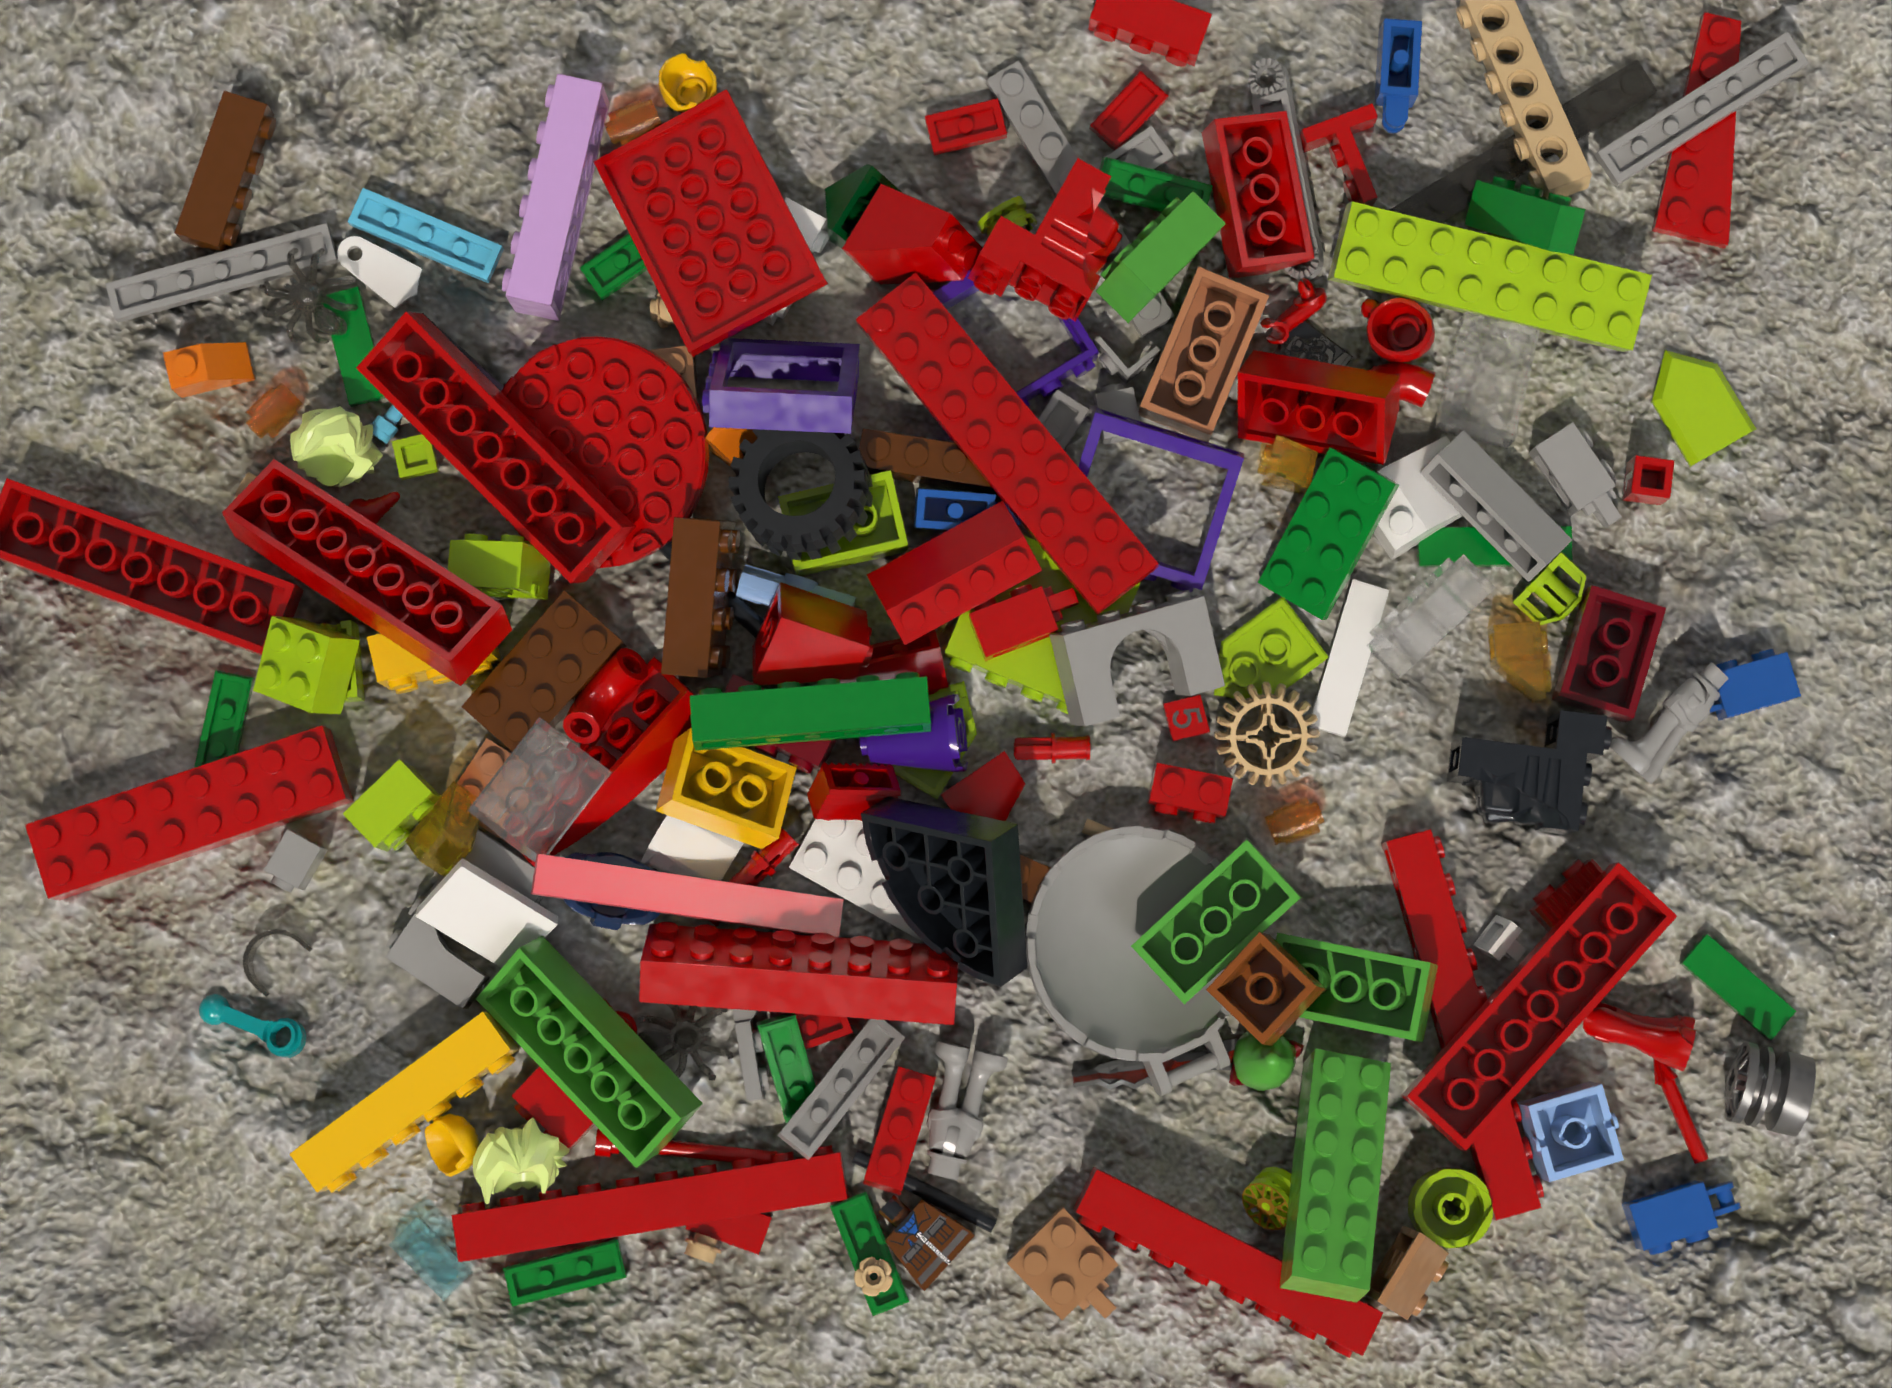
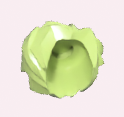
(334, 447)
(517, 1160)

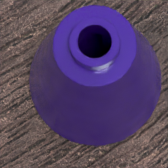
(925, 750)

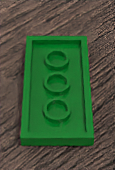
(1328, 533)

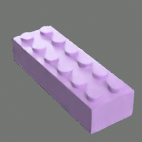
(556, 197)

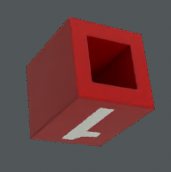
(1648, 480)

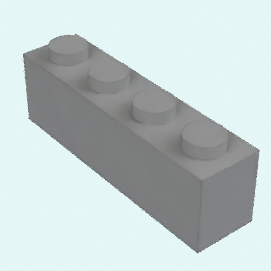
(1496, 505)

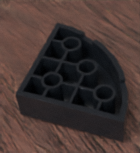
(953, 883)

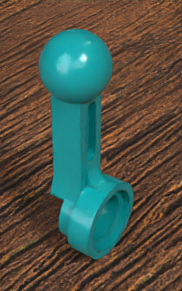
(216, 1009)

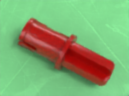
(1051, 748)

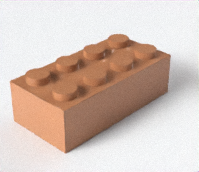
(1203, 354)

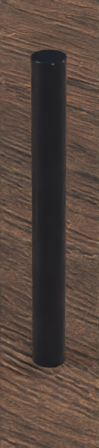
(937, 1197)

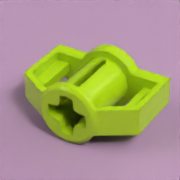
(1537, 586)

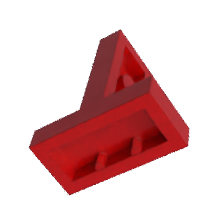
(1344, 149)

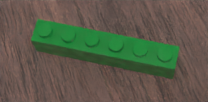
(810, 712)

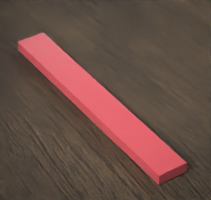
(686, 896)

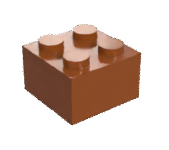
(1265, 989)

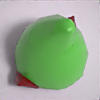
(1263, 1065)

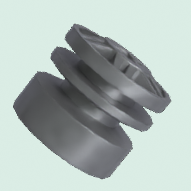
(1777, 1090)

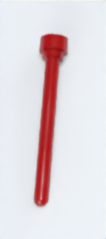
(605, 1148)

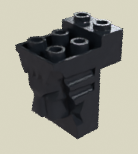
(1531, 781)

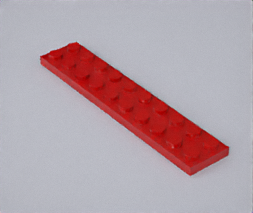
(1007, 443)

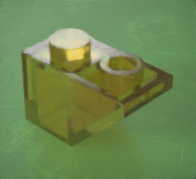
(1287, 465)
(1517, 656)
(446, 831)

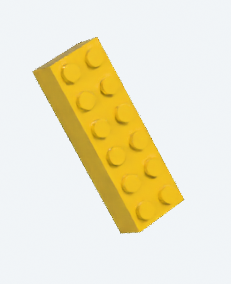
(404, 1102)

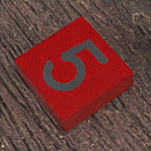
(1186, 718)

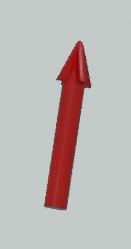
(1666, 1079)

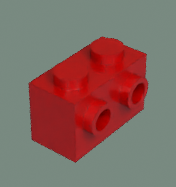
(1189, 791)

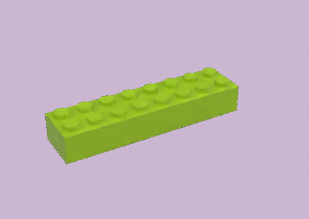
(1489, 276)

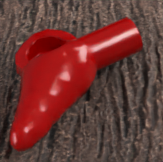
(375, 508)

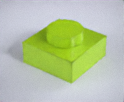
(414, 457)

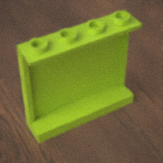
(1034, 665)

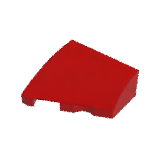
(988, 790)

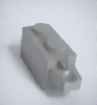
(1577, 474)

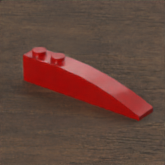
(633, 747)

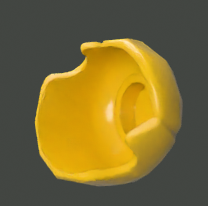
(686, 82)
(452, 1143)

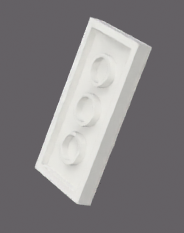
(839, 860)

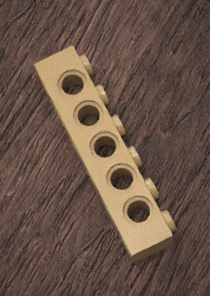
(1571, 171)

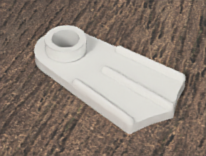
(381, 270)

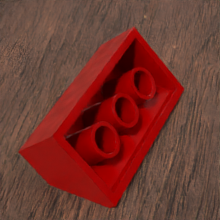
(1257, 193)
(1317, 405)
(954, 572)

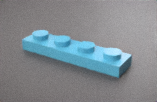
(425, 235)

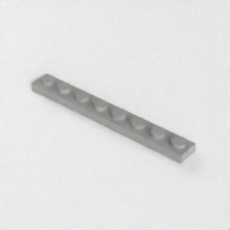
(1055, 160)

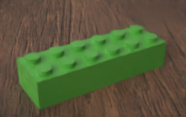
(589, 1051)
(1335, 1176)

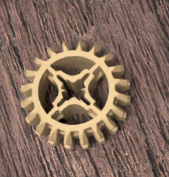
(1247, 734)

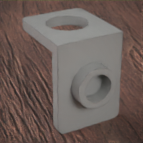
(1113, 364)

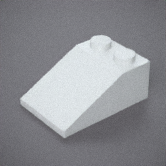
(1416, 506)

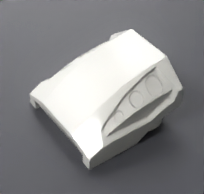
(690, 850)

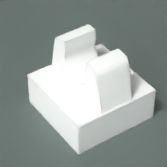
(1500, 940)

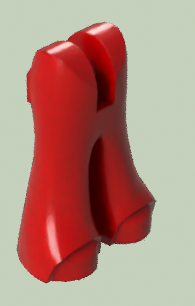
(1661, 1038)

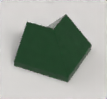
(849, 199)

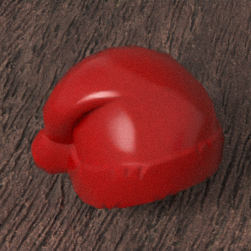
(1401, 320)

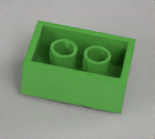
(1158, 255)

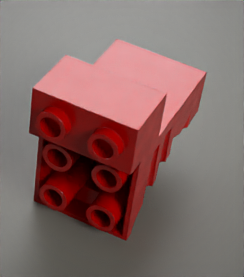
(1063, 256)

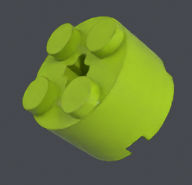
(1472, 1202)

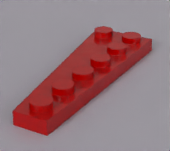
(1700, 172)

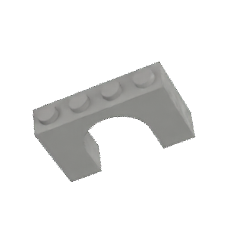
(1086, 651)
(422, 948)

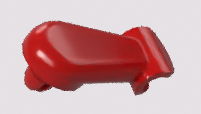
(1303, 307)

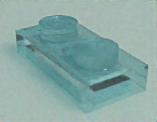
(430, 1258)

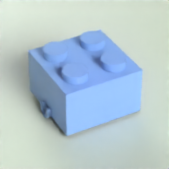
(1570, 1131)

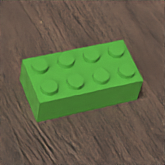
(1216, 921)
(1366, 987)

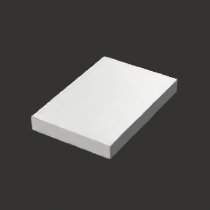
(484, 913)

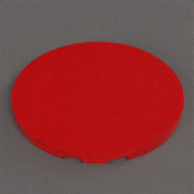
(625, 427)

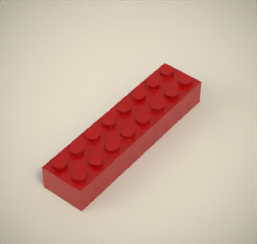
(495, 447)
(141, 568)
(368, 572)
(189, 813)
(797, 973)
(1539, 1006)
(1222, 1258)

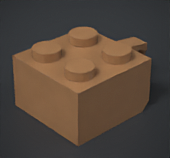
(1065, 1266)

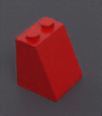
(907, 237)
(810, 639)

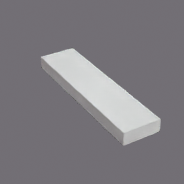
(1348, 657)

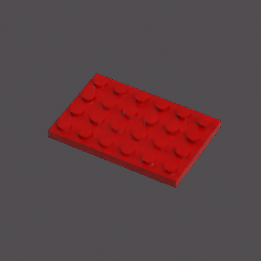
(710, 223)

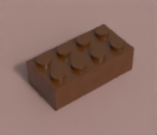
(699, 597)
(543, 672)

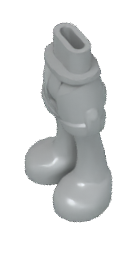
(1680, 714)
(954, 1129)

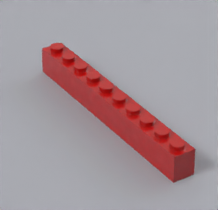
(1437, 938)
(649, 1205)

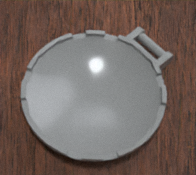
(1083, 959)

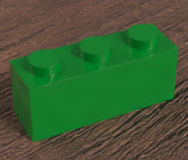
(1525, 215)

